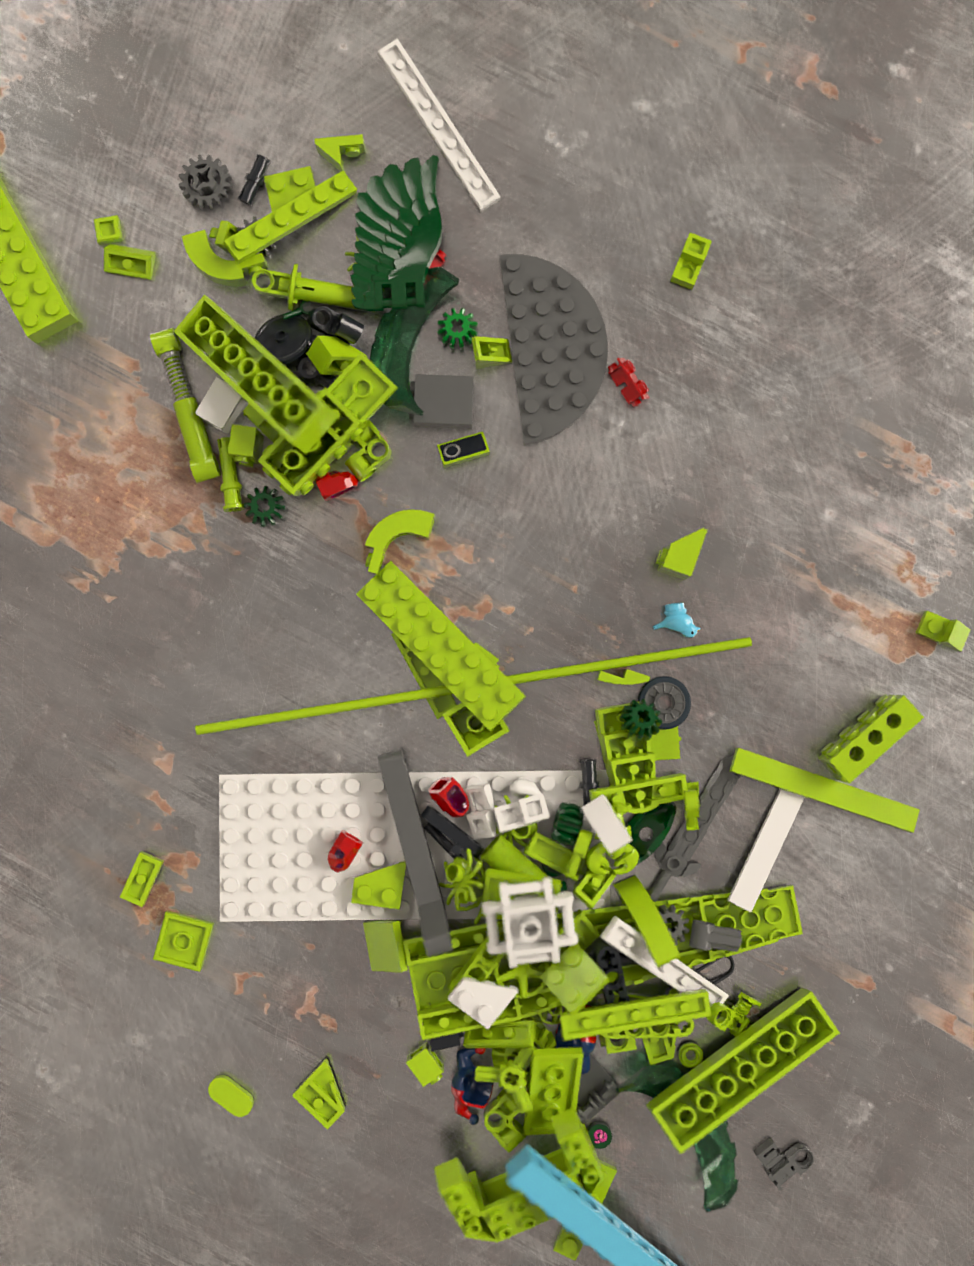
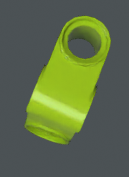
(363, 462)
(507, 1129)

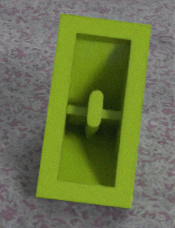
(491, 351)

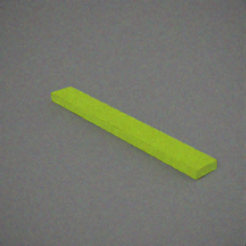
(824, 790)

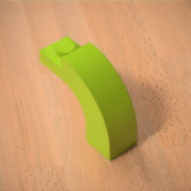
(217, 269)
(398, 524)

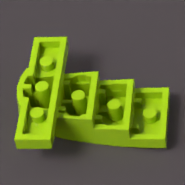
(632, 767)

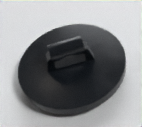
(285, 338)

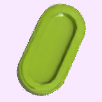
(230, 1095)

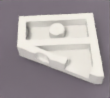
(481, 1000)

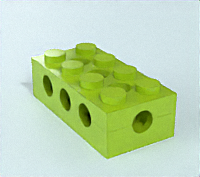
(885, 726)

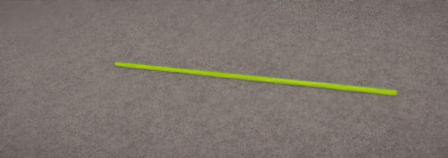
(443, 690)

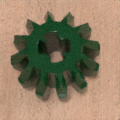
(256, 510)
(647, 714)
(567, 823)

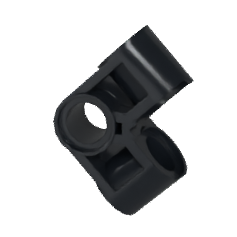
(336, 325)

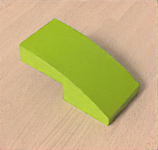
(691, 261)
(629, 677)

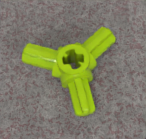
(516, 1087)

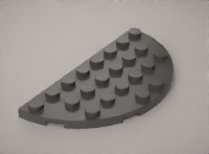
(555, 344)

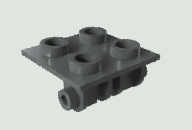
(595, 1091)

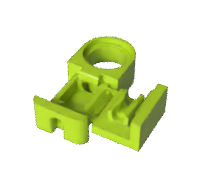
(258, 420)
(691, 806)
(577, 862)
(729, 1017)

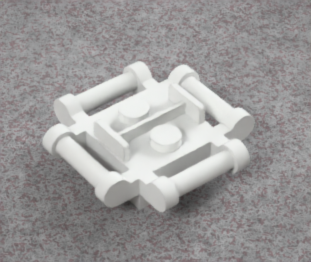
(530, 923)

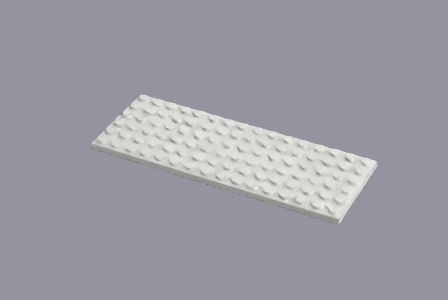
(284, 824)

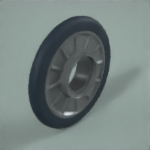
(676, 692)

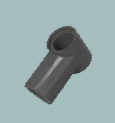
(707, 936)

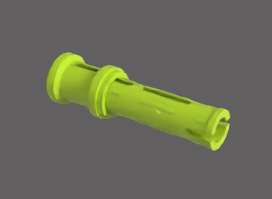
(230, 486)

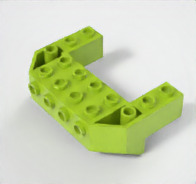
(496, 1210)

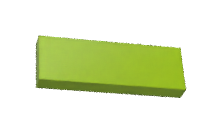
(505, 1035)

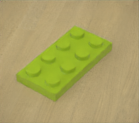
(552, 1086)

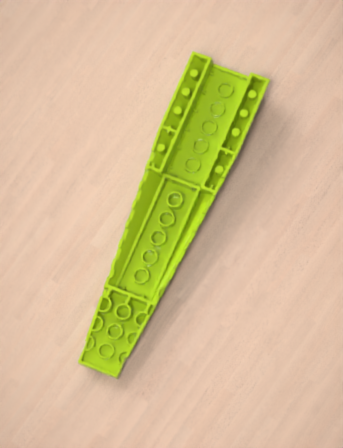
(771, 919)

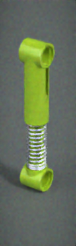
(202, 459)

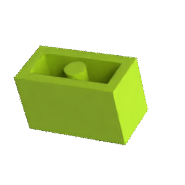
(245, 445)

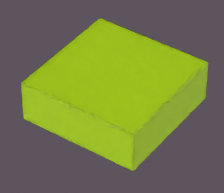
(108, 229)

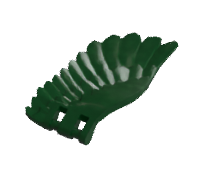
(396, 236)

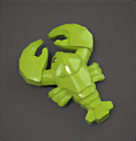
(625, 856)

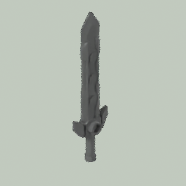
(686, 842)

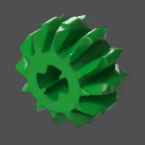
(457, 319)

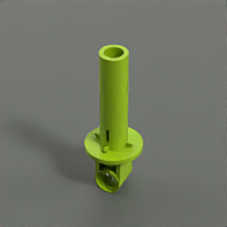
(295, 287)

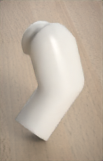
(524, 787)

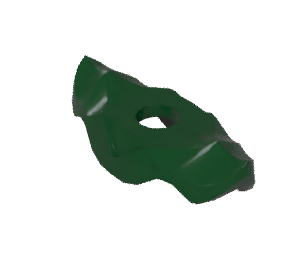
(659, 820)

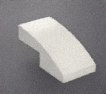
(521, 813)
(482, 817)
(606, 824)

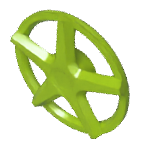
(521, 973)

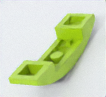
(648, 920)

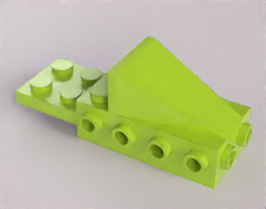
(355, 398)

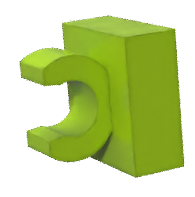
(222, 233)

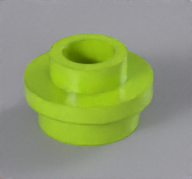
(695, 1060)

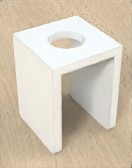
(221, 406)

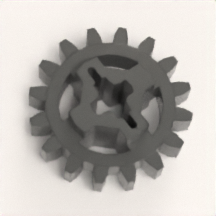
(205, 192)

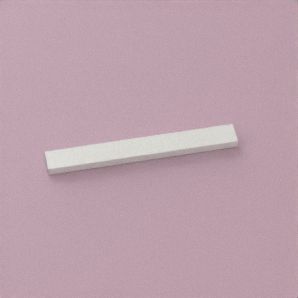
(438, 125)

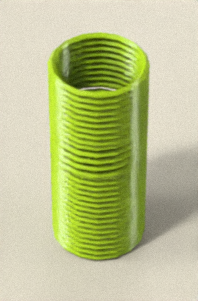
(500, 855)

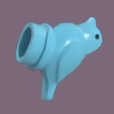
(678, 620)

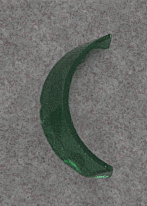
(397, 336)
(713, 1150)

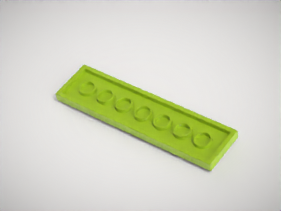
(441, 646)

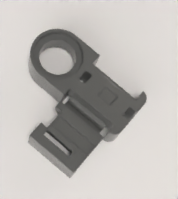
(783, 1168)

